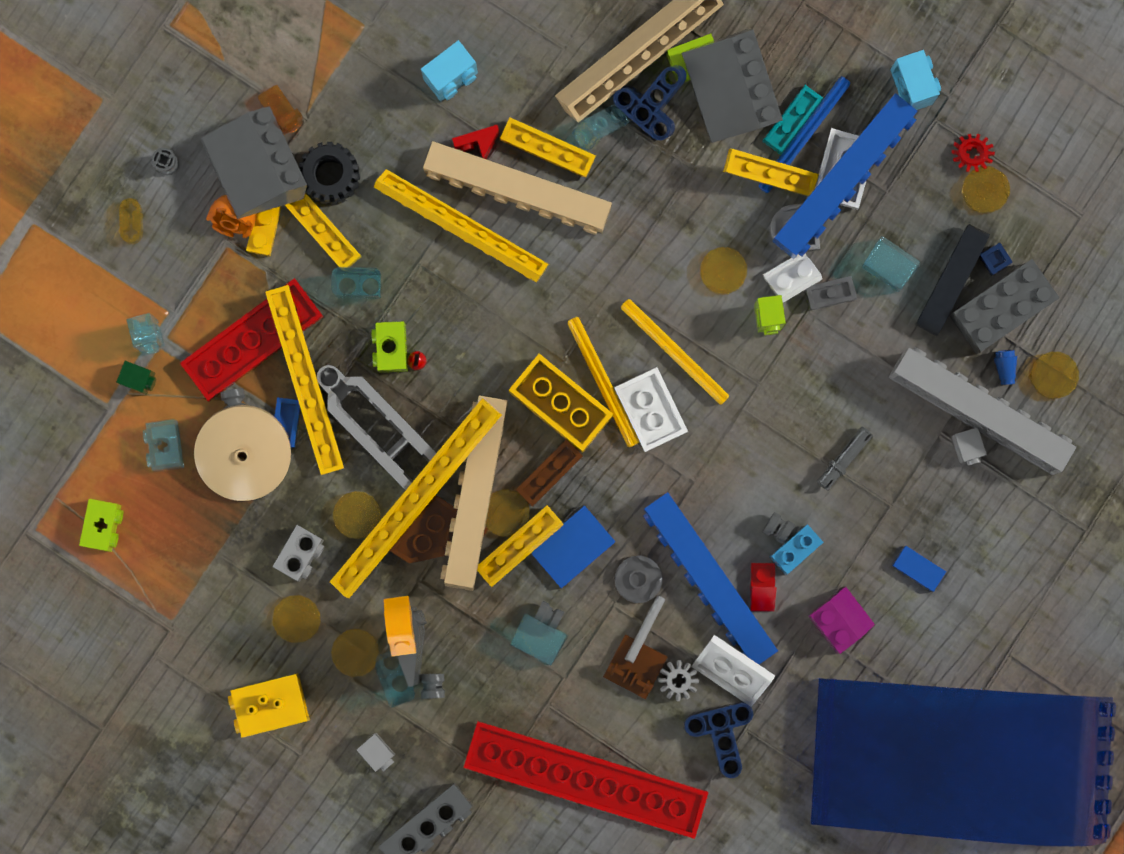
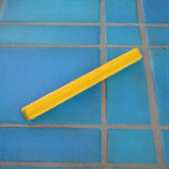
(674, 351)
(603, 382)

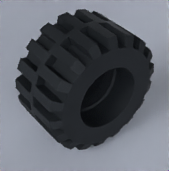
(330, 153)

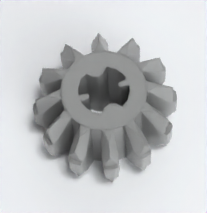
(673, 674)

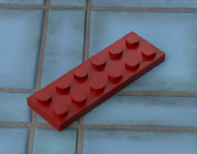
(244, 345)

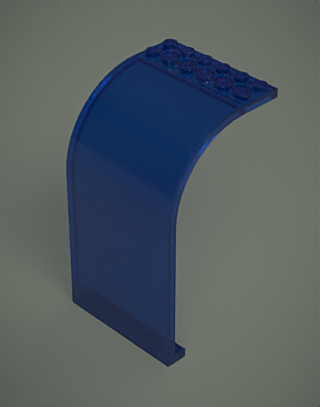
(963, 763)

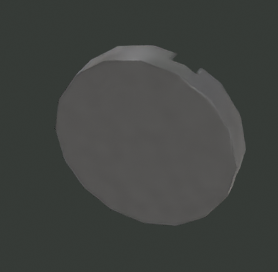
(638, 579)

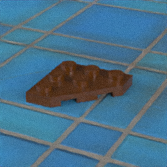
(428, 533)

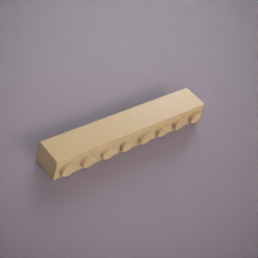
(633, 55)
(517, 187)
(473, 505)

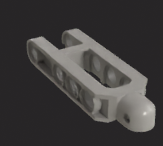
(338, 388)

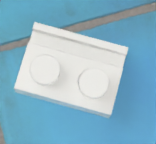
(792, 277)

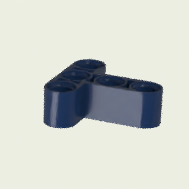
(649, 102)
(719, 731)

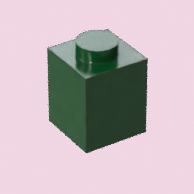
(136, 378)

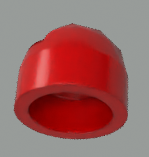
(421, 362)

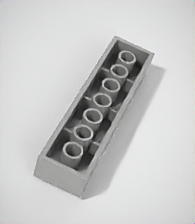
(980, 410)

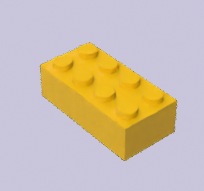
(560, 403)

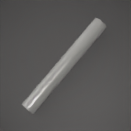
(645, 628)

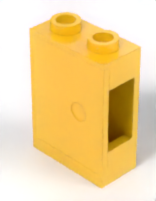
(268, 705)

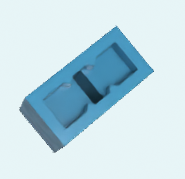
(796, 549)

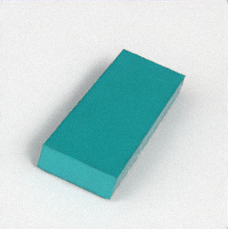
(793, 119)

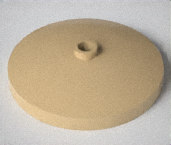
(247, 431)

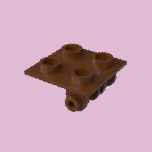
(635, 676)

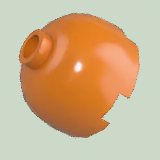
(225, 220)

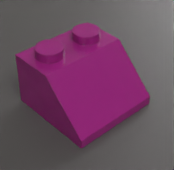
(841, 620)

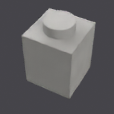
(969, 446)
(376, 753)

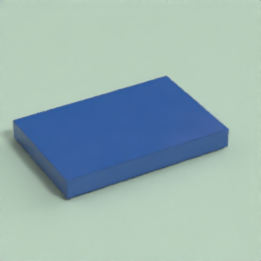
(573, 547)

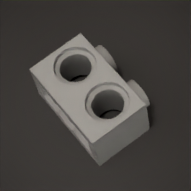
(293, 550)

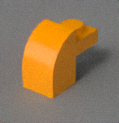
(399, 626)

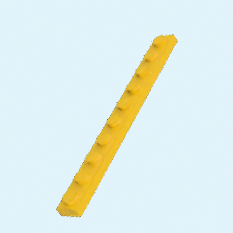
(415, 498)

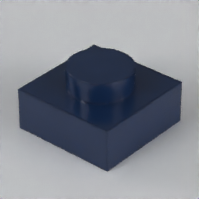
(995, 259)

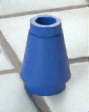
(1006, 366)

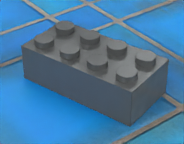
(1004, 306)

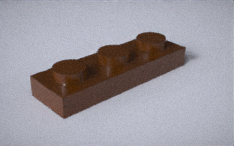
(549, 472)

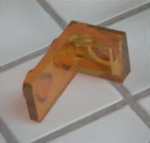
(287, 118)

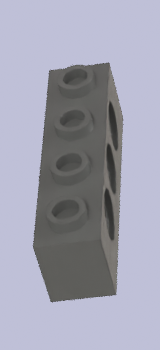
(451, 797)

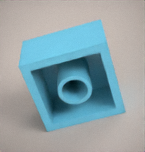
(450, 71)
(915, 79)

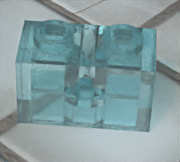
(145, 333)
(169, 433)

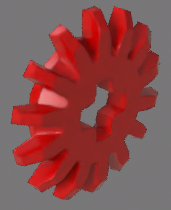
(967, 145)

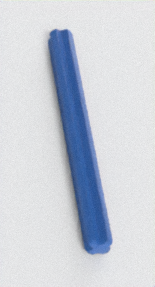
(811, 125)

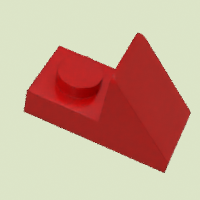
(483, 138)
(762, 587)

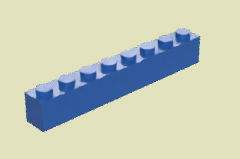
(844, 176)
(709, 578)

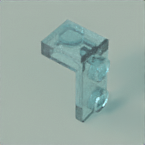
(599, 126)

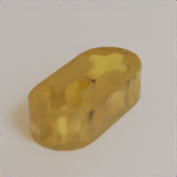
(125, 221)

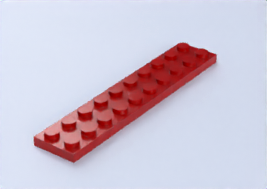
(586, 779)

